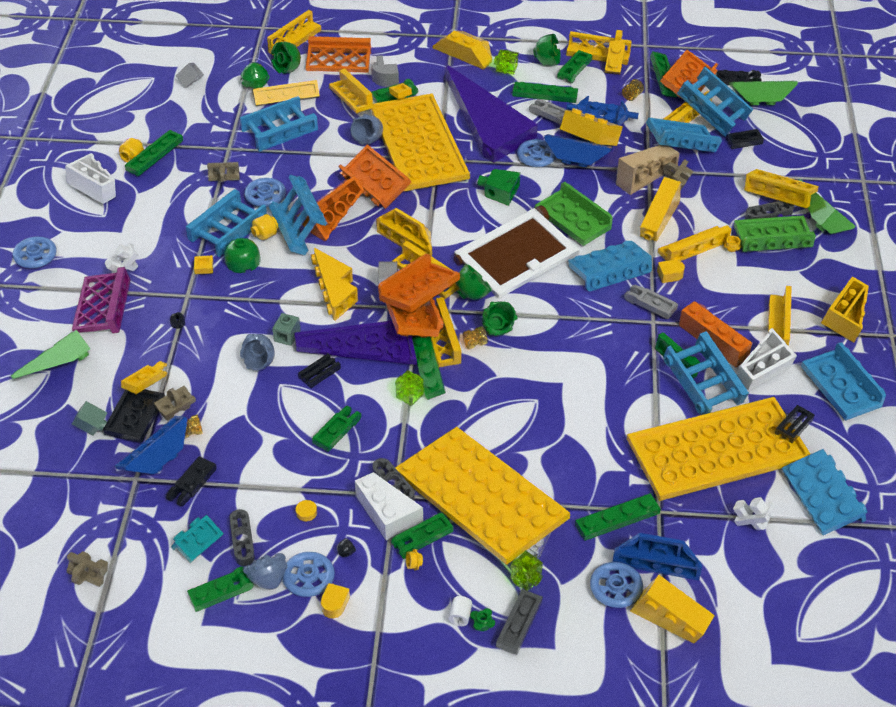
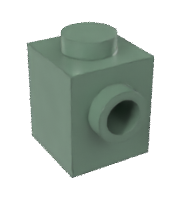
(285, 328)
(90, 418)

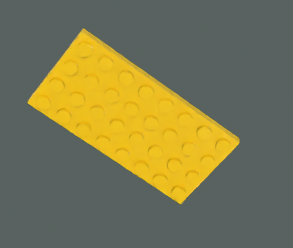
(420, 141)
(715, 448)
(483, 495)

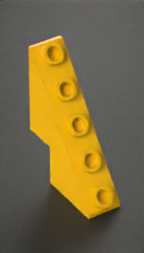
(335, 280)

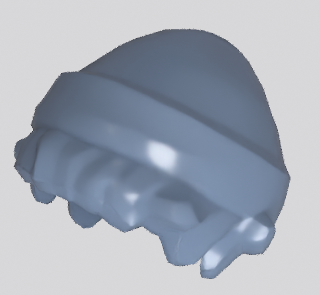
(366, 129)
(257, 351)
(267, 571)

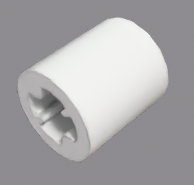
(460, 611)

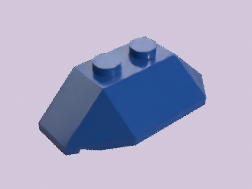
(575, 150)
(157, 449)
(659, 556)

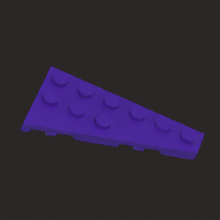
(363, 341)

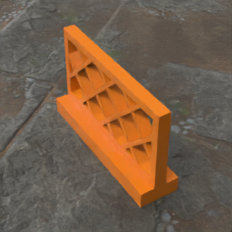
(338, 46)

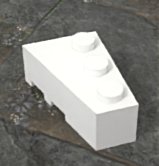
(91, 178)
(387, 506)

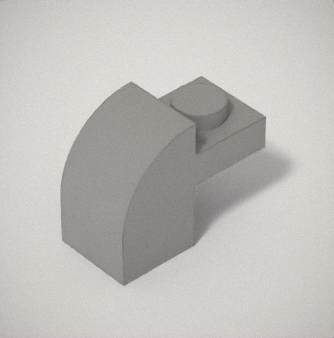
(386, 74)
(386, 270)

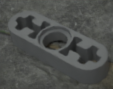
(778, 207)
(392, 473)
(247, 543)

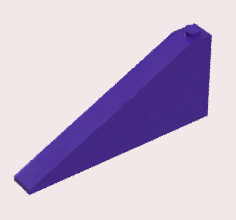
(492, 122)

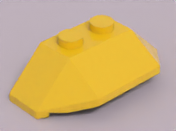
(466, 48)
(401, 228)

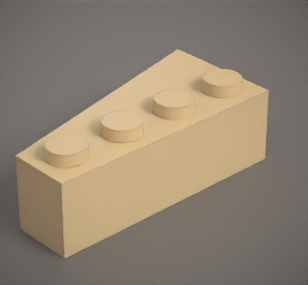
(644, 167)

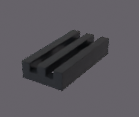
(744, 139)
(317, 369)
(787, 433)

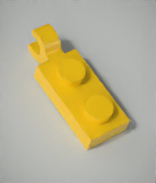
(615, 54)
(144, 377)

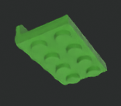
(577, 214)
(774, 233)

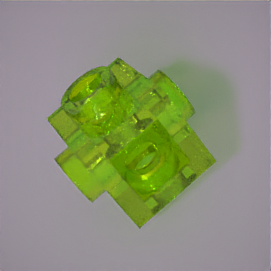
(506, 61)
(409, 387)
(526, 571)

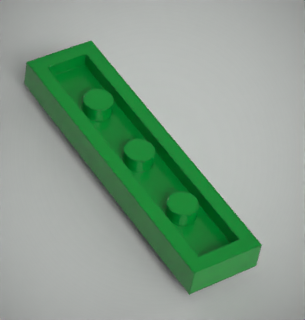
(661, 67)
(545, 92)
(153, 153)
(428, 366)
(617, 517)

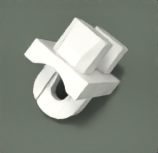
(127, 255)
(759, 507)

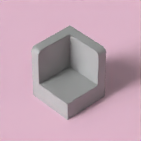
(189, 74)

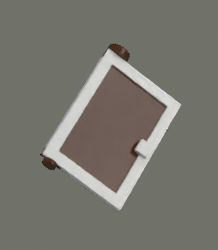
(517, 251)

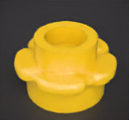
(732, 243)
(414, 560)

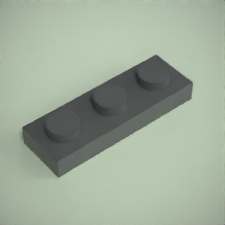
(519, 622)

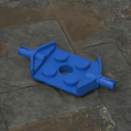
(611, 112)

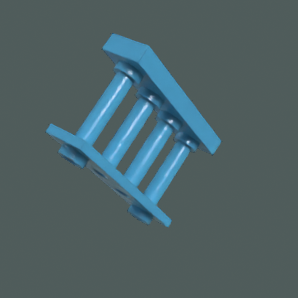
(708, 109)
(282, 133)
(216, 213)
(285, 218)
(714, 360)

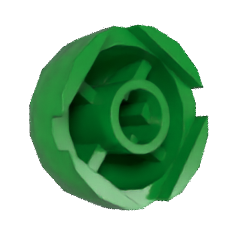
(547, 51)
(286, 57)
(242, 255)
(472, 284)

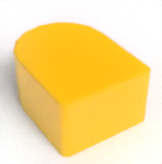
(670, 270)
(334, 600)

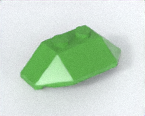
(763, 91)

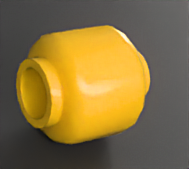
(130, 149)
(264, 227)

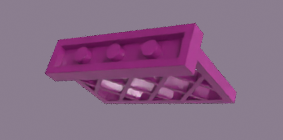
(115, 301)

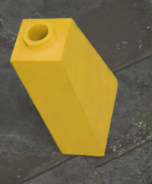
(661, 209)

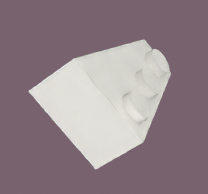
(766, 361)

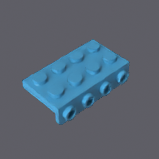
(683, 135)
(611, 265)
(844, 382)
(824, 492)

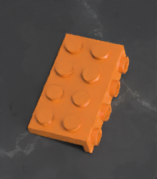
(684, 69)
(376, 176)
(416, 284)
(422, 322)

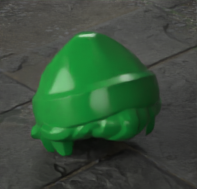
(254, 76)
(499, 318)

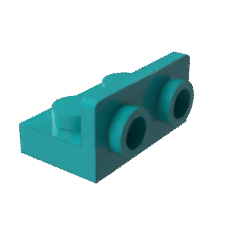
(197, 539)

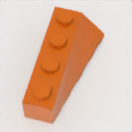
(335, 206)
(698, 319)

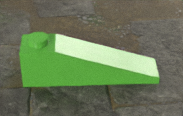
(827, 216)
(63, 351)

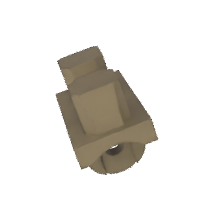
(217, 170)
(681, 173)
(182, 401)
(80, 562)

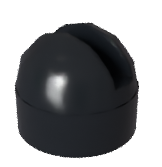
(173, 320)
(346, 548)

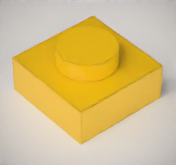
(400, 91)
(203, 264)

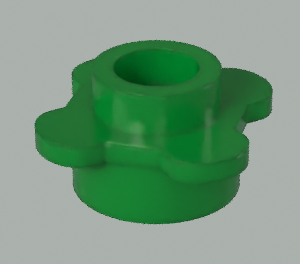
(482, 625)

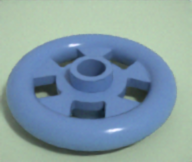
(535, 153)
(265, 191)
(34, 252)
(308, 590)
(619, 600)

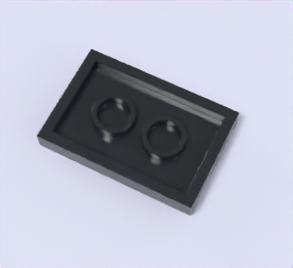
(133, 415)

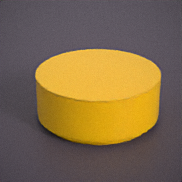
(306, 510)

